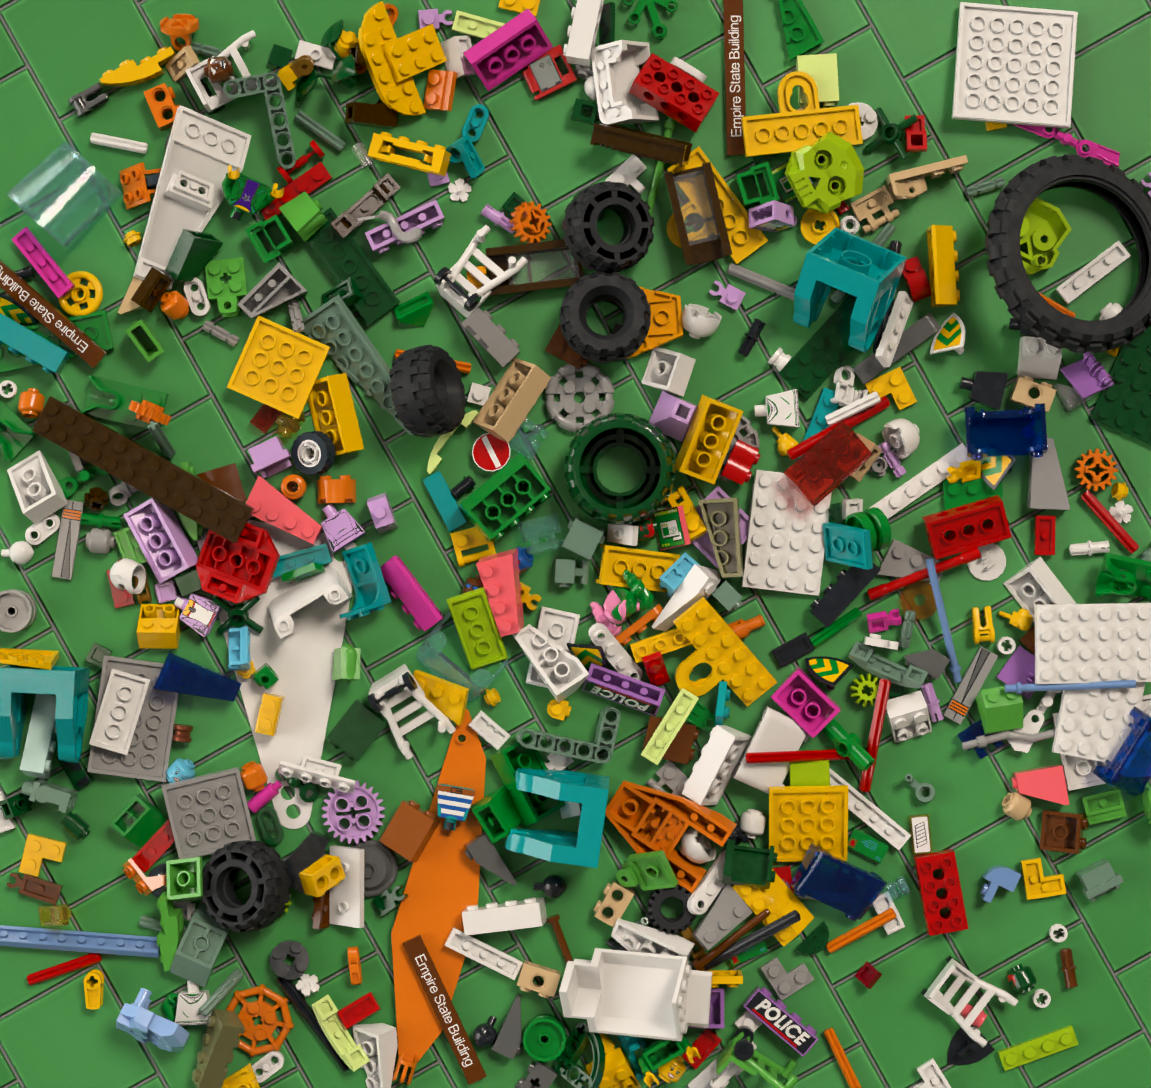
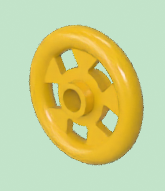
(93, 303)

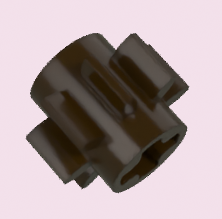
(96, 499)

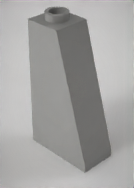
(1046, 482)

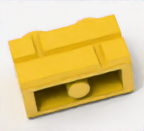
(269, 714)

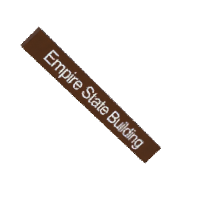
(734, 75)
(50, 316)
(444, 1009)

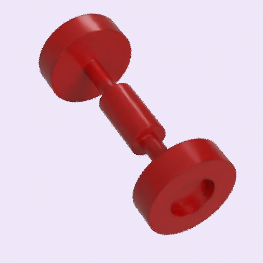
(301, 161)

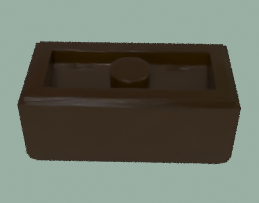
(151, 289)

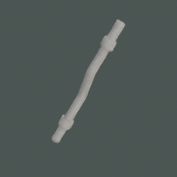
(982, 741)

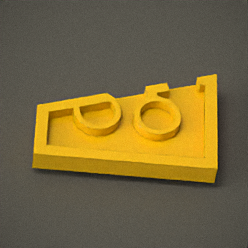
(445, 695)

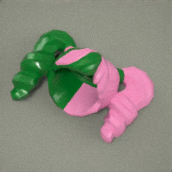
(622, 603)

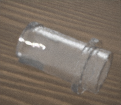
(361, 153)

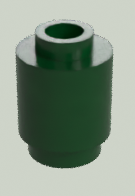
(76, 826)

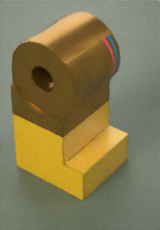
(301, 66)

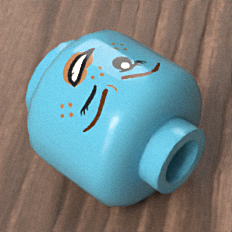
(180, 770)

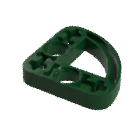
(570, 1060)

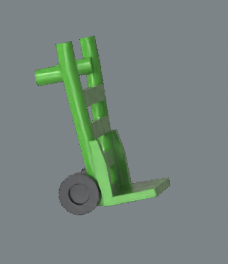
(742, 1053)

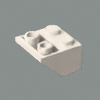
(908, 716)

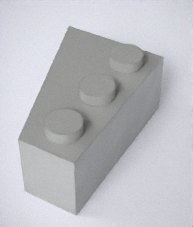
(271, 292)
(491, 337)
(721, 917)

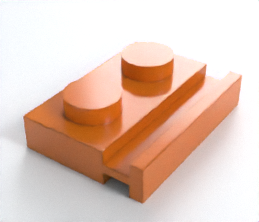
(440, 90)

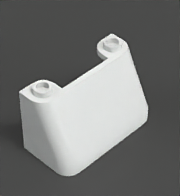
(614, 72)
(326, 583)
(774, 734)

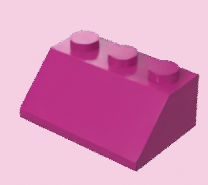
(806, 702)

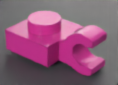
(881, 620)

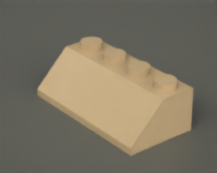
(512, 399)

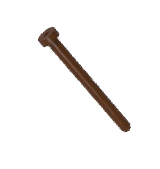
(560, 937)
(699, 964)

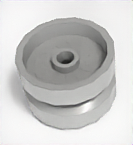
(24, 607)

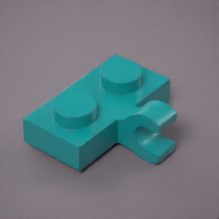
(721, 710)

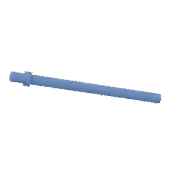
(954, 666)
(1019, 688)

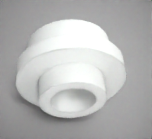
(853, 220)

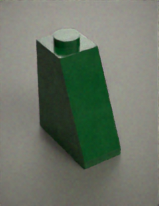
(191, 254)

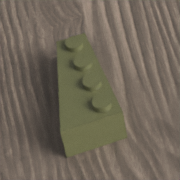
(724, 531)
(217, 1048)

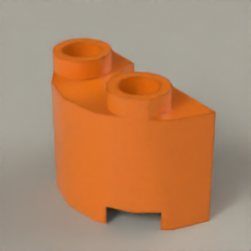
(336, 490)

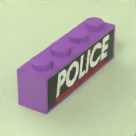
(623, 689)
(781, 1021)

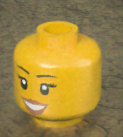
(672, 1070)

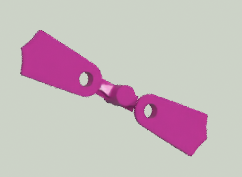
(1095, 150)

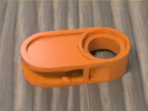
(354, 965)

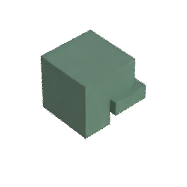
(583, 537)
(1098, 879)

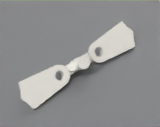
(1029, 726)

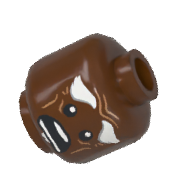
(218, 69)

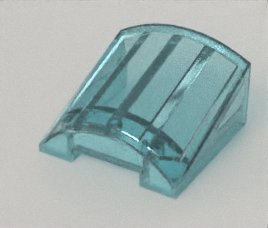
(65, 195)

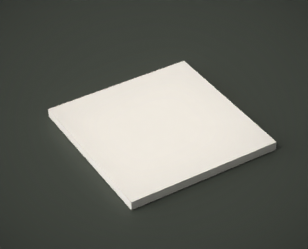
(1014, 65)

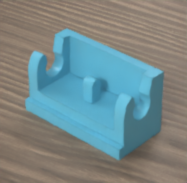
(676, 574)
(239, 649)

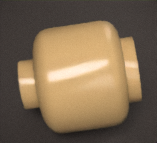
(1016, 806)

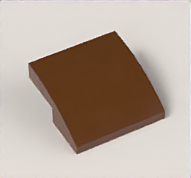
(226, 479)

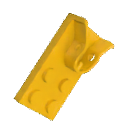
(644, 563)

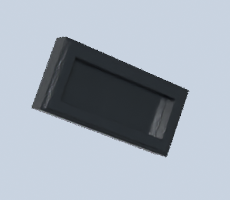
(793, 649)

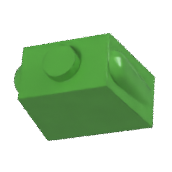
(304, 215)
(145, 339)
(346, 663)

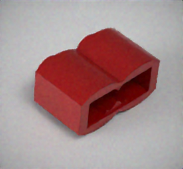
(740, 461)

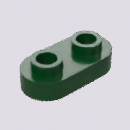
(270, 825)

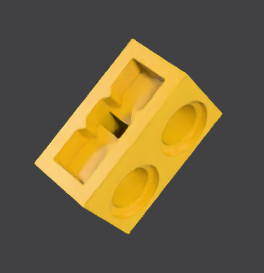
(322, 875)

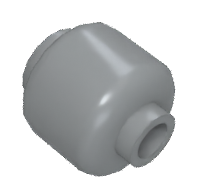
(100, 541)

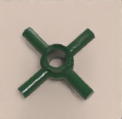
(896, 139)
(237, 615)

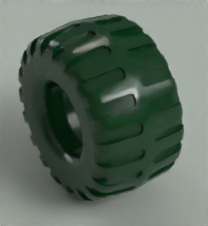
(629, 432)

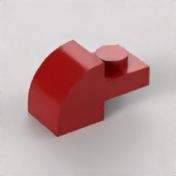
(916, 136)
(916, 279)

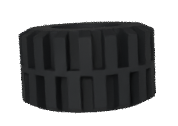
(670, 924)

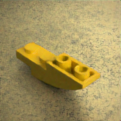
(131, 74)

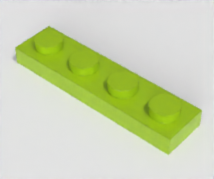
(1038, 1047)

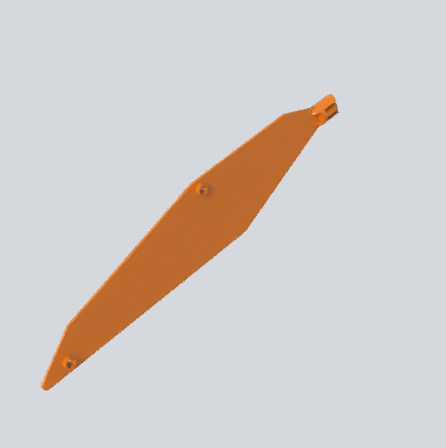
(438, 893)

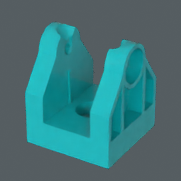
(854, 268)
(71, 711)
(559, 845)

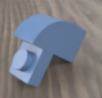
(998, 876)

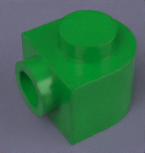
(265, 676)

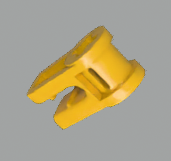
(987, 629)
(94, 991)

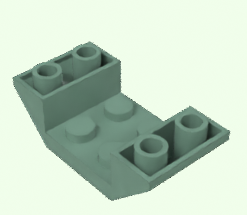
(199, 948)

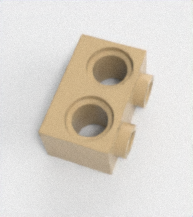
(618, 906)

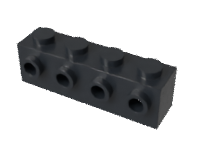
(842, 593)

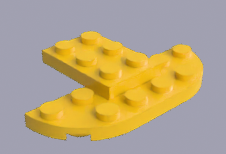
(395, 60)

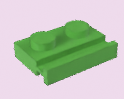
(129, 546)
(1103, 806)

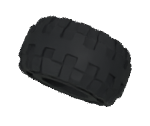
(582, 232)
(615, 290)
(427, 391)
(268, 883)

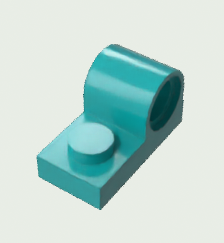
(467, 154)

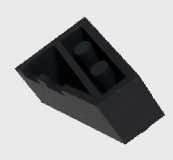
(305, 855)

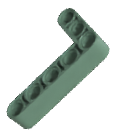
(272, 111)
(574, 744)

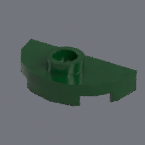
(815, 940)

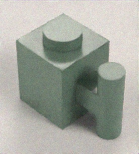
(566, 572)

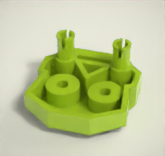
(839, 166)
(1039, 221)

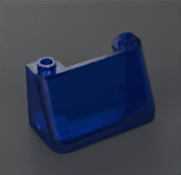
(1005, 432)
(1132, 763)
(837, 883)

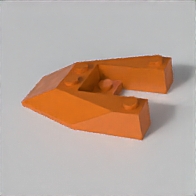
(658, 820)

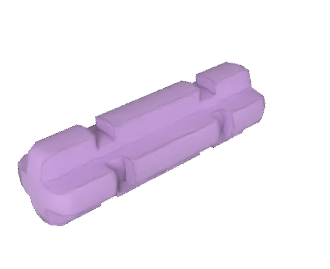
(892, 459)

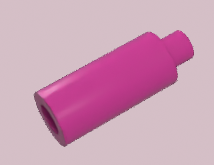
(264, 796)

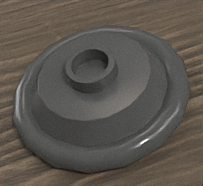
(379, 867)

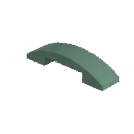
(885, 669)

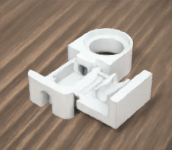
(846, 395)

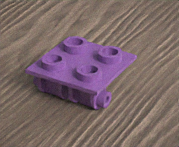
(1087, 376)
(1019, 669)

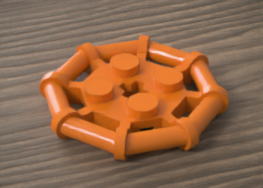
(269, 1019)

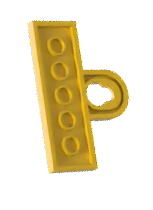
(795, 128)
(741, 238)
(723, 651)

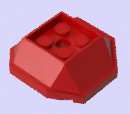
(219, 567)

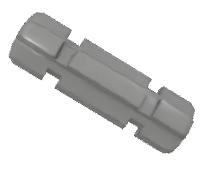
(295, 316)
(220, 333)

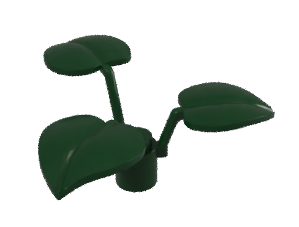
(344, 72)

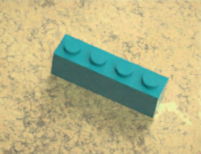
(32, 345)

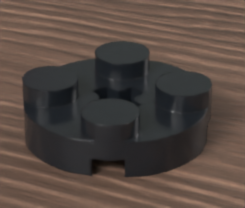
(280, 954)

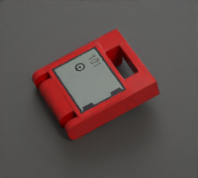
(545, 75)

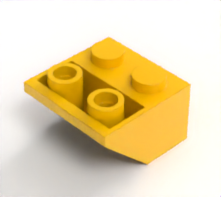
(159, 626)
(617, 1071)

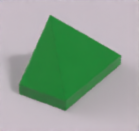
(415, 310)

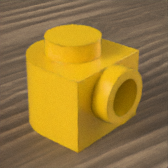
(344, 41)
(558, 710)

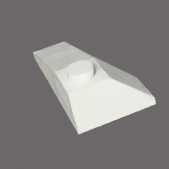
(650, 940)

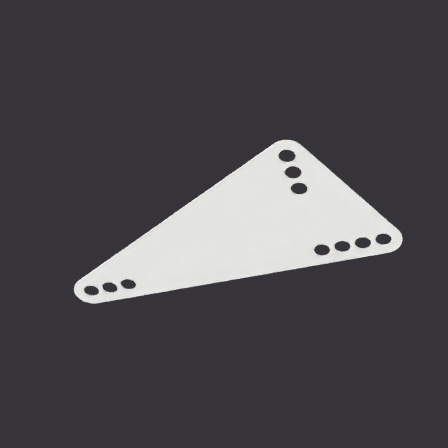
(303, 669)

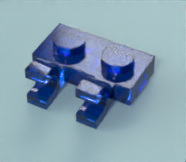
(974, 731)

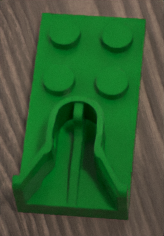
(112, 399)
(14, 433)
(1124, 576)

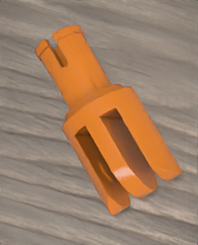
(743, 628)

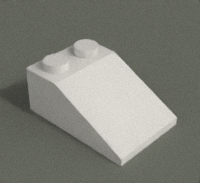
(36, 487)

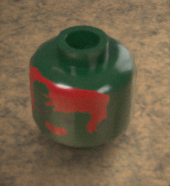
(646, 530)
(1022, 979)

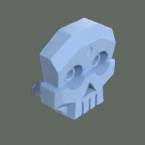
(150, 1027)

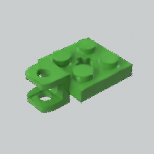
(228, 293)
(638, 870)

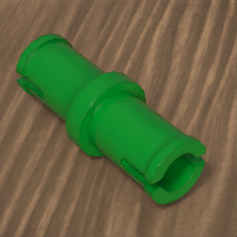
(100, 521)

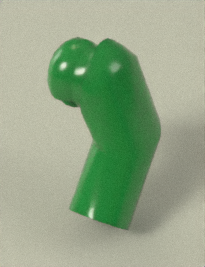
(169, 1005)

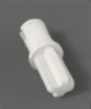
(1089, 548)

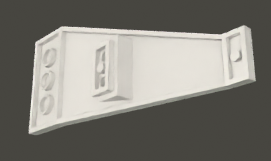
(199, 158)

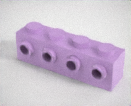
(422, 217)

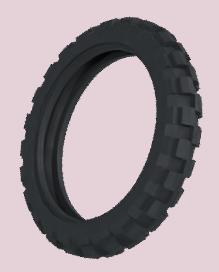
(1011, 277)

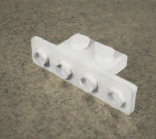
(318, 772)
(711, 1079)

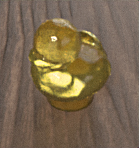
(288, 425)

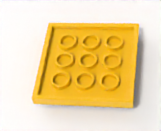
(278, 367)
(808, 816)

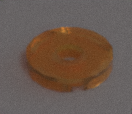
(907, 599)

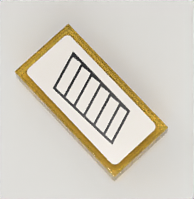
(920, 834)

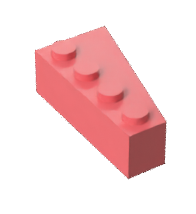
(281, 512)
(503, 589)

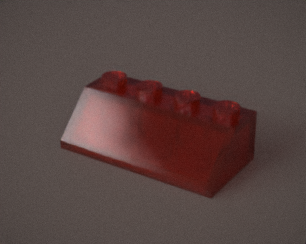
(827, 463)

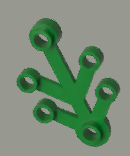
(653, 14)

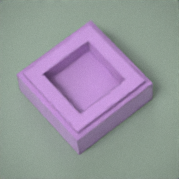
(166, 591)

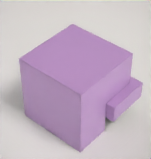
(270, 457)

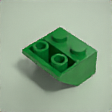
(497, 814)
(138, 821)

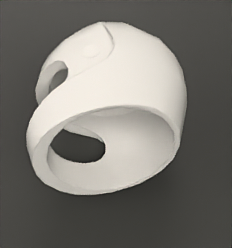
(122, 573)

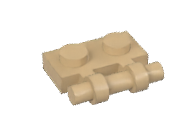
(872, 203)

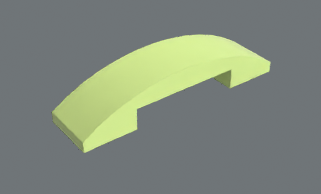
(434, 459)
(338, 1035)

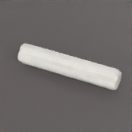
(119, 143)
(852, 408)

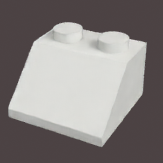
(1038, 358)
(668, 371)

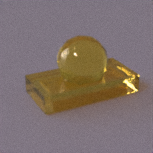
(54, 915)

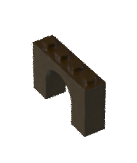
(366, 114)

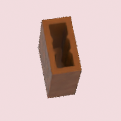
(410, 830)

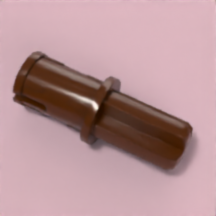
(1068, 968)

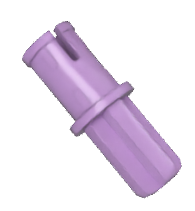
(497, 217)
(932, 702)

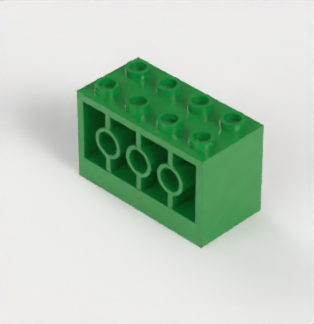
(492, 494)

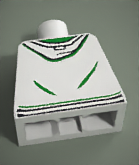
(780, 409)
(189, 1004)

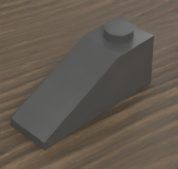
(486, 855)
(510, 1035)

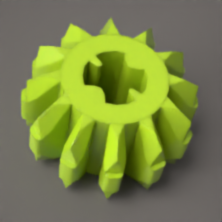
(869, 683)

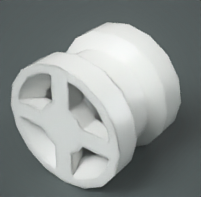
(779, 359)

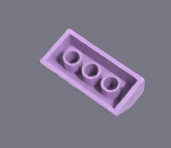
(161, 539)

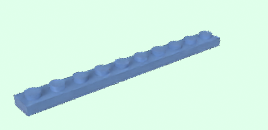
(79, 941)

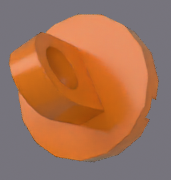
(179, 26)

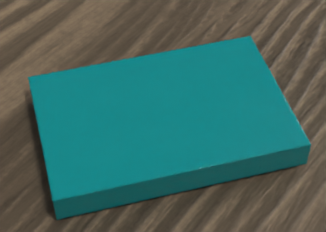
(847, 545)

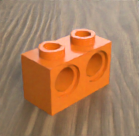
(160, 108)

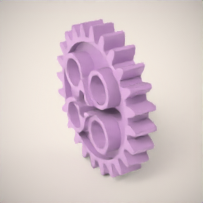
(356, 829)

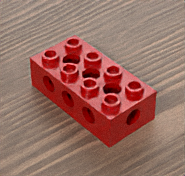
(674, 92)
(975, 536)
(952, 898)

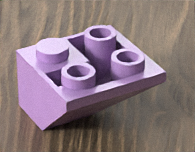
(673, 415)

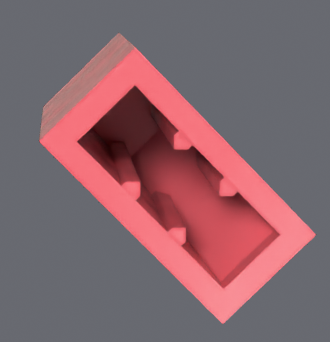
(1042, 783)

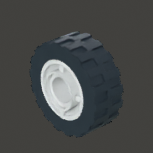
(323, 455)

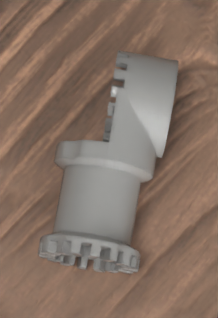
(123, 488)

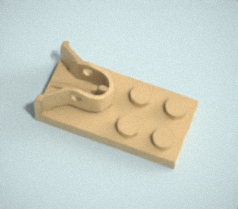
(914, 179)

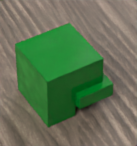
(756, 186)
(270, 238)

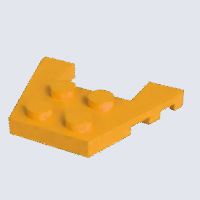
(665, 320)

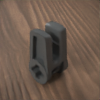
(88, 106)

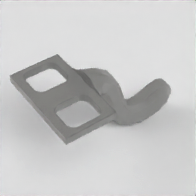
(409, 237)

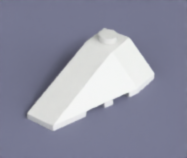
(698, 583)
(555, 666)
(380, 1046)

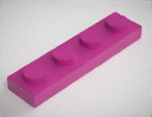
(43, 262)

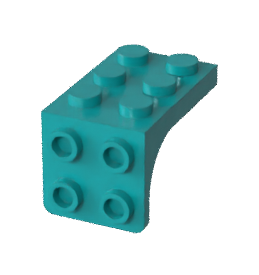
(367, 581)

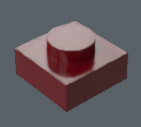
(868, 975)

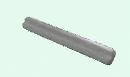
(761, 281)

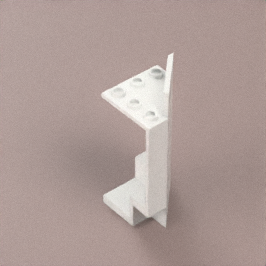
(636, 994)

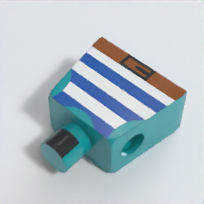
(453, 804)

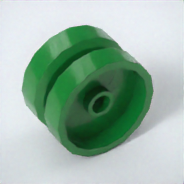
(875, 521)
(547, 1026)

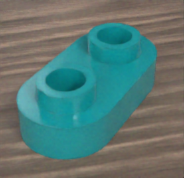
(475, 123)

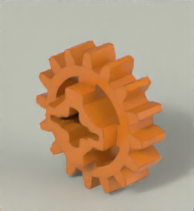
(530, 213)
(149, 412)
(1096, 461)

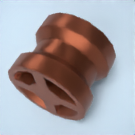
(182, 733)

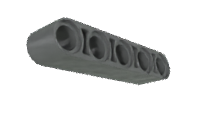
(910, 339)

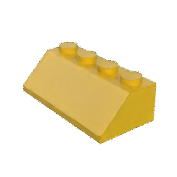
(942, 265)
(335, 413)
(708, 439)
(779, 901)

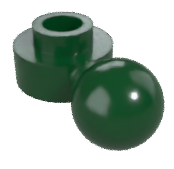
(303, 787)

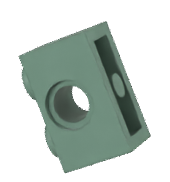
(727, 596)

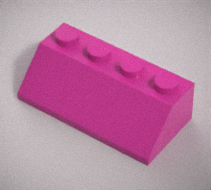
(508, 49)
(411, 593)

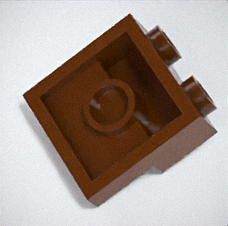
(559, 348)
(1063, 831)

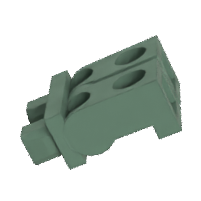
(52, 793)

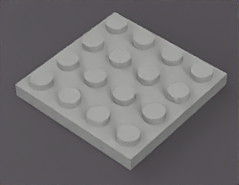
(208, 812)

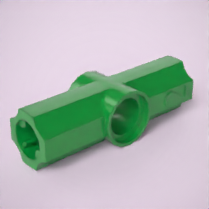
(848, 745)

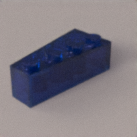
(191, 678)

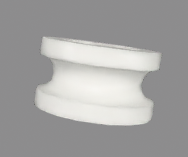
(10, 394)
(1001, 648)
(1060, 938)
(1047, 1000)

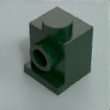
(582, 105)
(15, 805)

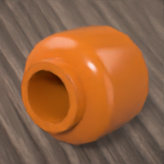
(174, 305)
(31, 403)
(287, 489)
(253, 776)

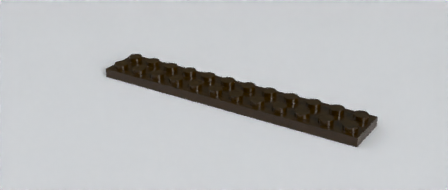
(143, 469)

